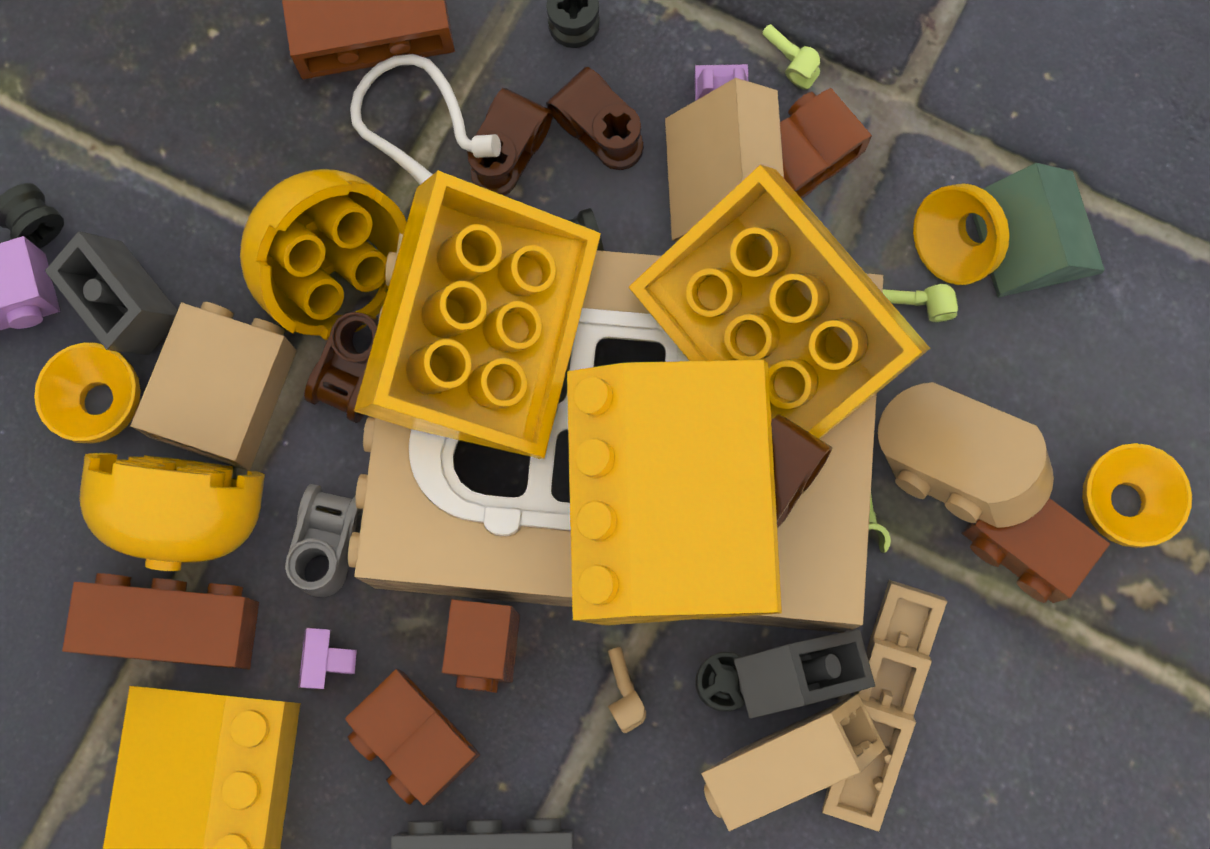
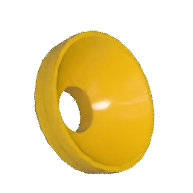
(943, 237)
(68, 379)
(1162, 491)

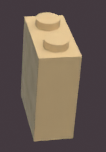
(717, 146)
(215, 384)
(792, 763)

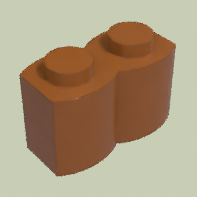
(819, 140)
(410, 738)

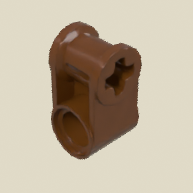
(594, 114)
(521, 130)
(341, 366)
(797, 462)

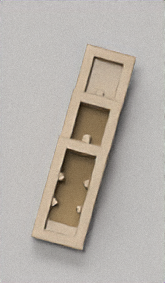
(899, 667)

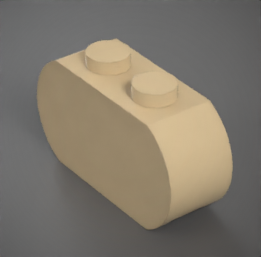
(966, 455)

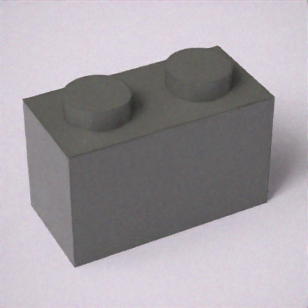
(112, 293)
(804, 673)

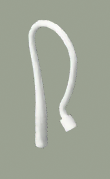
(480, 145)

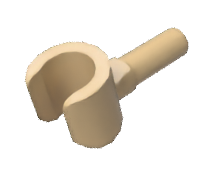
(628, 710)

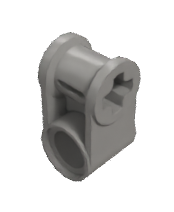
(322, 534)

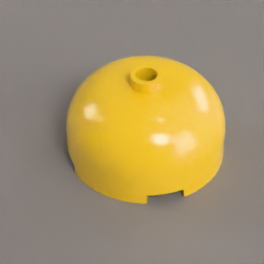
(310, 230)
(168, 507)

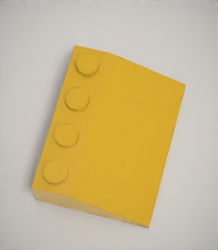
(780, 289)
(478, 318)
(672, 492)
(201, 771)

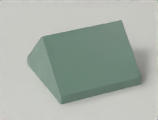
(1047, 230)

